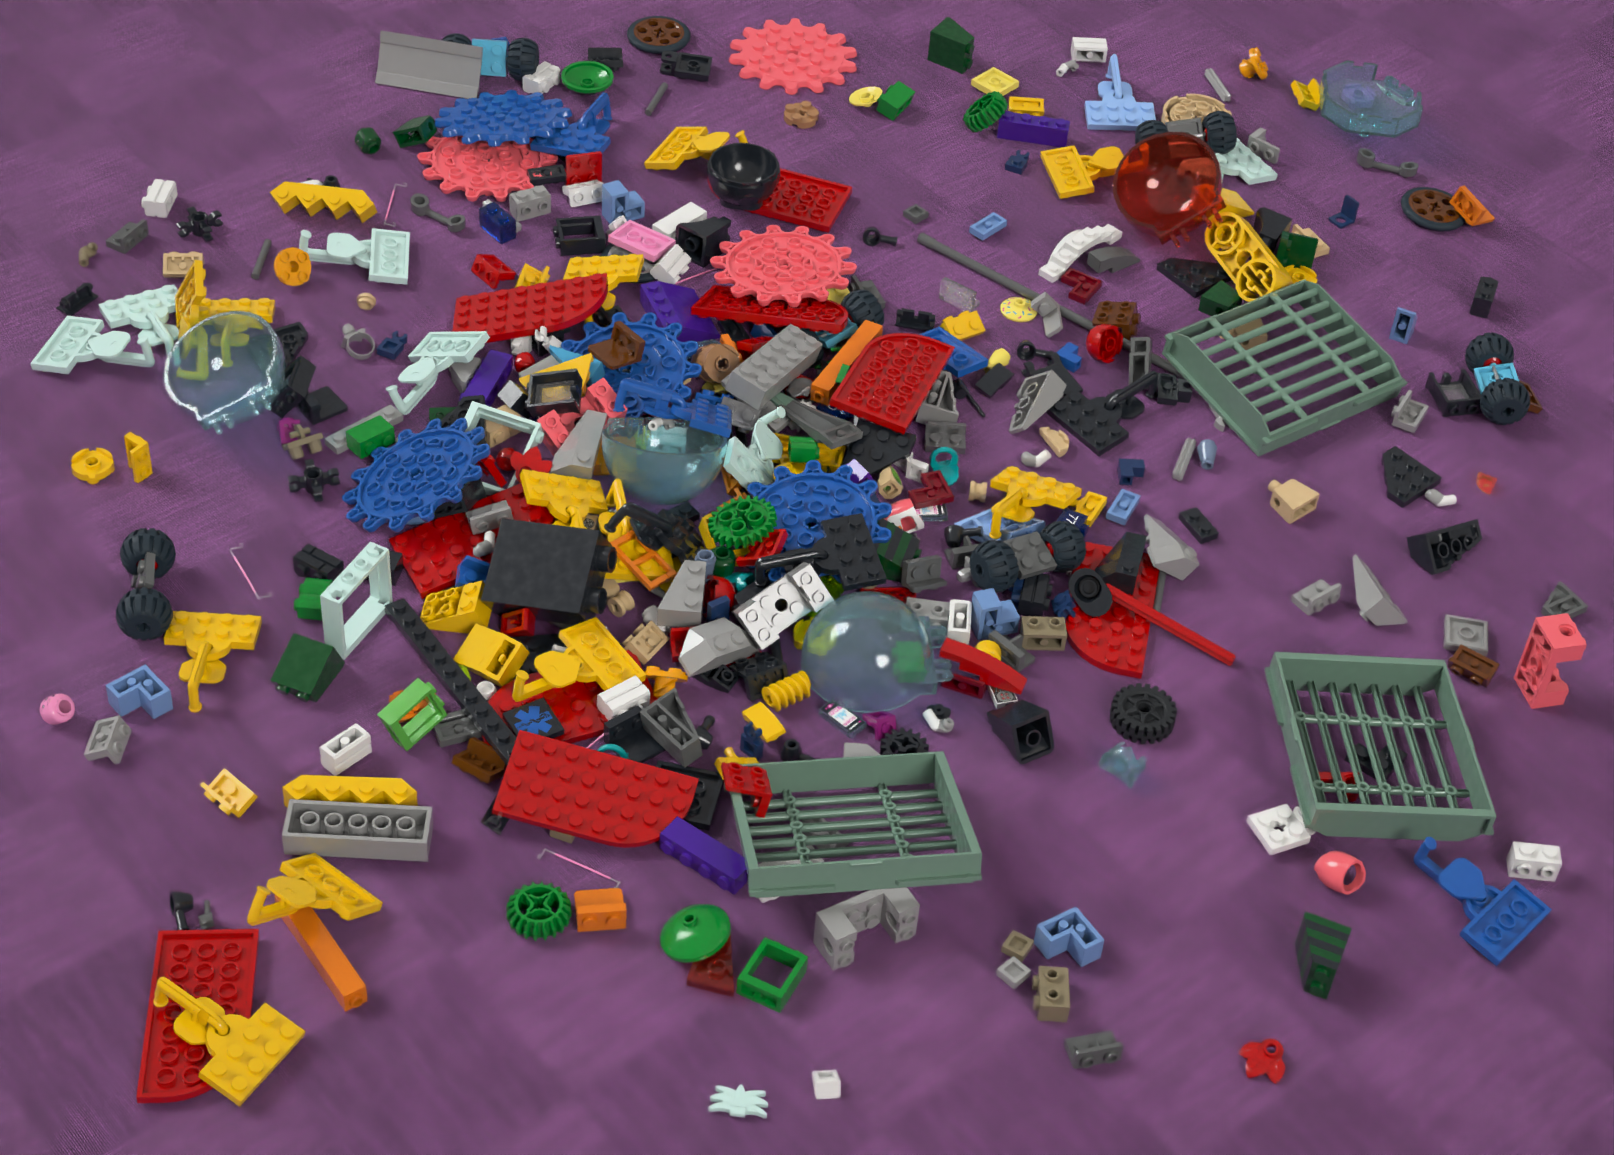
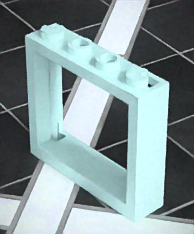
(507, 419)
(371, 561)

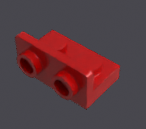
(492, 270)
(750, 346)

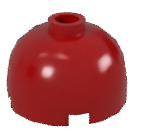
(1104, 342)
(716, 588)

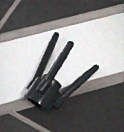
(961, 392)

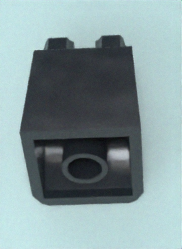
(1270, 226)
(703, 238)
(1023, 729)

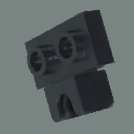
(1172, 390)

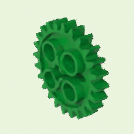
(751, 513)

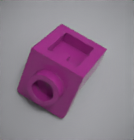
(285, 427)
(881, 721)

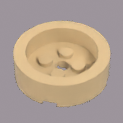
(1190, 106)

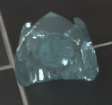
(1123, 764)

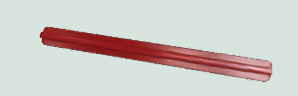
(1171, 626)

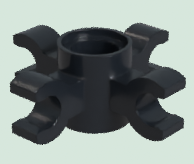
(199, 224)
(313, 480)

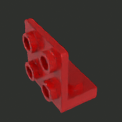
(583, 167)
(749, 781)

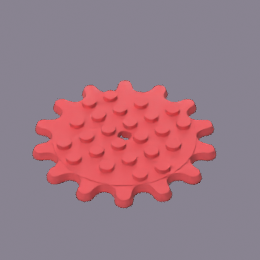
(793, 56)
(468, 170)
(783, 265)

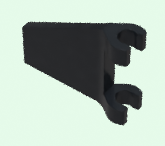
(1056, 365)

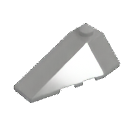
(1035, 398)
(580, 449)
(1168, 550)
(1373, 598)

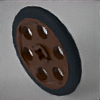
(651, 33)
(1426, 205)

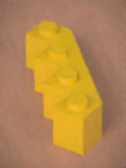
(316, 197)
(350, 789)

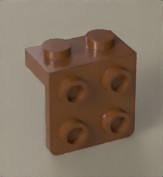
(1119, 314)
(621, 350)

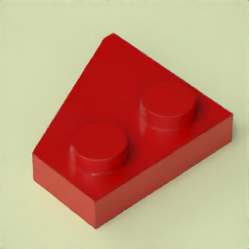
(489, 468)
(769, 546)

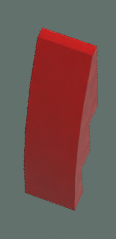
(990, 669)

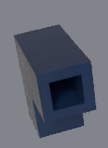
(1128, 469)

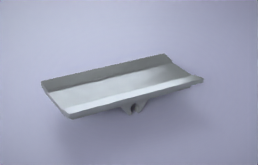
(429, 65)

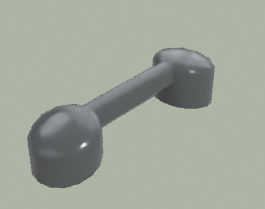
(1366, 159)
(421, 207)

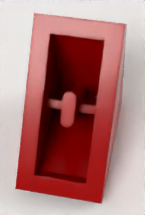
(518, 623)

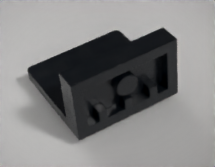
(321, 405)
(759, 672)
(628, 733)

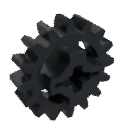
(903, 743)

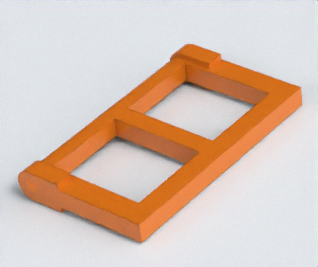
(633, 565)

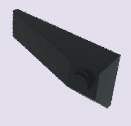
(1443, 546)
(1123, 562)

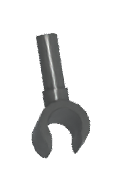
(206, 920)

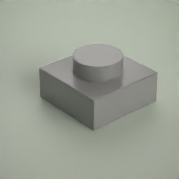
(1013, 972)

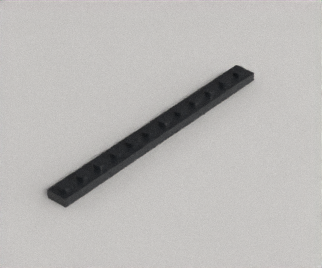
(452, 678)

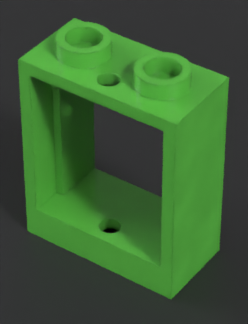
(421, 723)

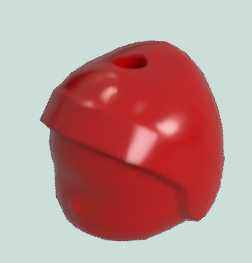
(523, 361)
(503, 459)

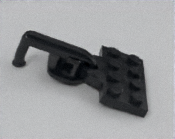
(1098, 420)
(670, 530)
(843, 552)

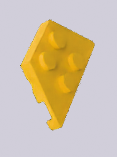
(581, 363)

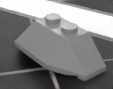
(714, 645)

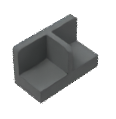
(957, 555)
(1012, 651)

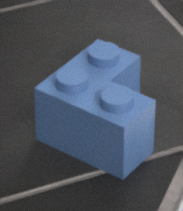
(619, 202)
(992, 614)
(138, 690)
(1071, 933)

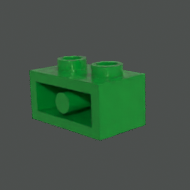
(895, 100)
(370, 435)

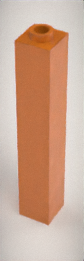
(825, 385)
(326, 957)

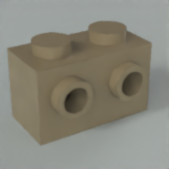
(1043, 633)
(1052, 994)

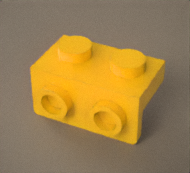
(1307, 95)
(1024, 105)
(532, 276)
(964, 326)
(138, 456)
(230, 792)

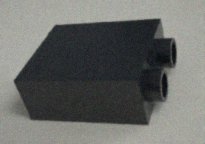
(549, 571)

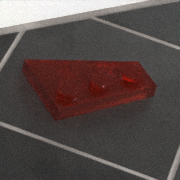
(714, 972)

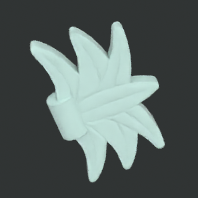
(738, 1101)

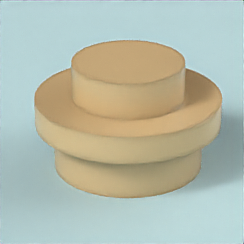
(366, 301)

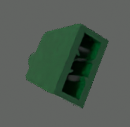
(422, 129)
(1219, 299)

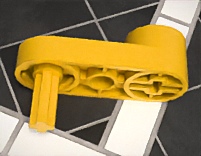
(1240, 243)

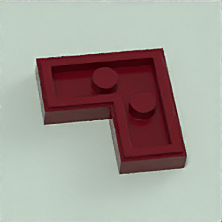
(1084, 285)
(934, 493)

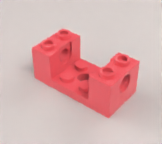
(557, 427)
(1549, 642)

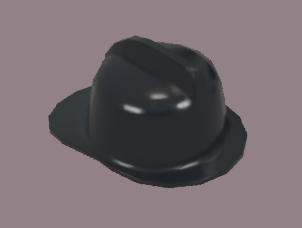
(1090, 592)

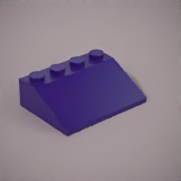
(673, 305)

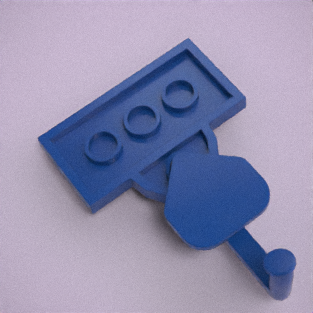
(582, 136)
(964, 358)
(699, 413)
(1497, 917)

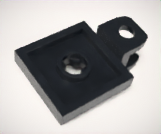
(686, 65)

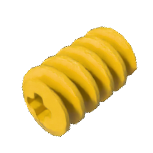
(787, 691)

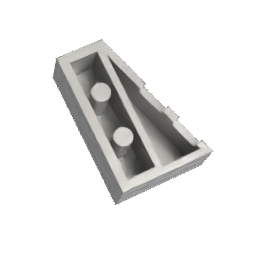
(940, 402)
(685, 597)

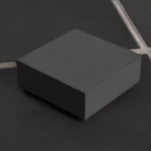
(915, 214)

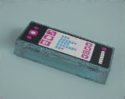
(933, 513)
(842, 719)

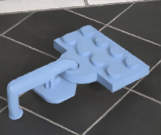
(1118, 106)

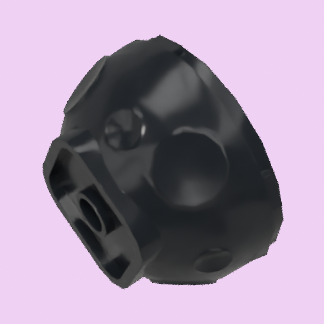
(743, 175)

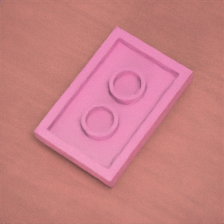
(641, 240)

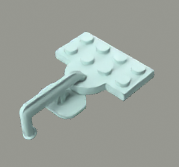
(1246, 164)
(383, 255)
(147, 312)
(80, 341)
(432, 356)
(755, 461)

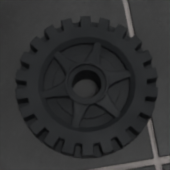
(1143, 713)

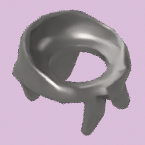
(800, 387)

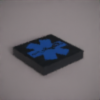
(534, 718)

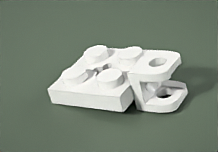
(1291, 822)

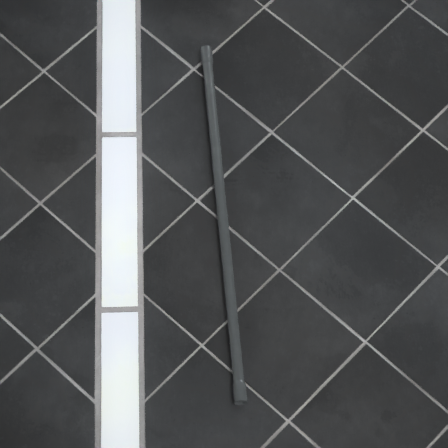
(932, 243)

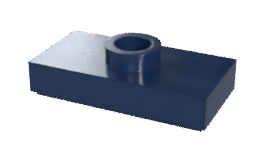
(718, 608)

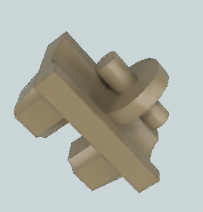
(294, 448)

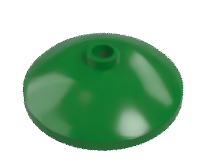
(587, 77)
(695, 933)

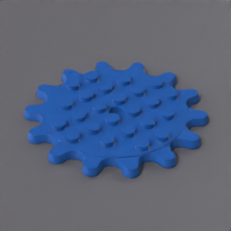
(503, 118)
(662, 361)
(416, 475)
(815, 498)

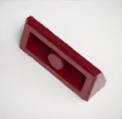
(966, 686)

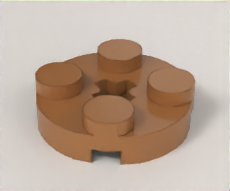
(801, 114)

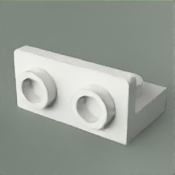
(584, 193)

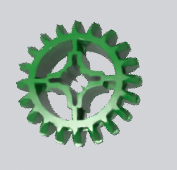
(985, 111)
(538, 903)

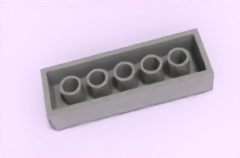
(773, 366)
(358, 830)

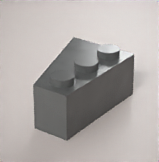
(672, 728)

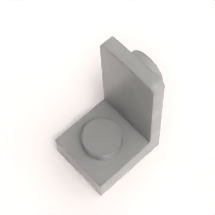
(1261, 148)
(1050, 311)

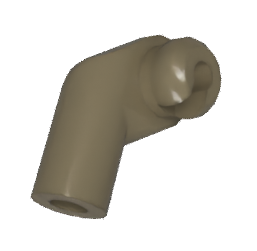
(87, 252)

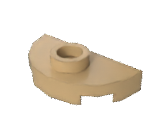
(1056, 440)

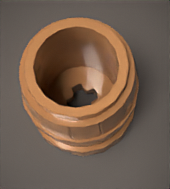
(716, 361)

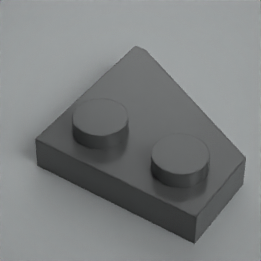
(1563, 601)

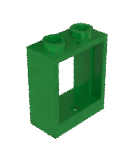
(771, 996)

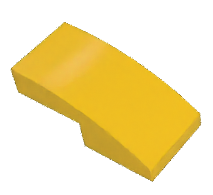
(764, 719)

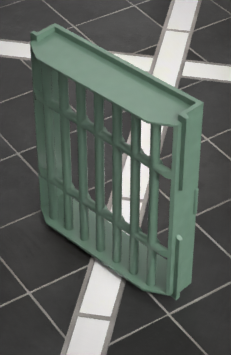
(1238, 410)
(1377, 677)
(862, 874)

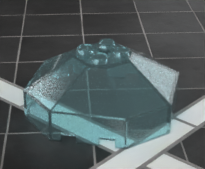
(1366, 105)

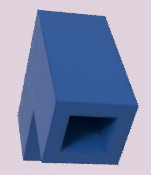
(1069, 357)

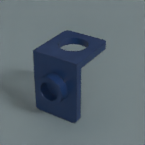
(1348, 212)

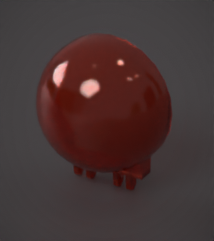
(1169, 186)

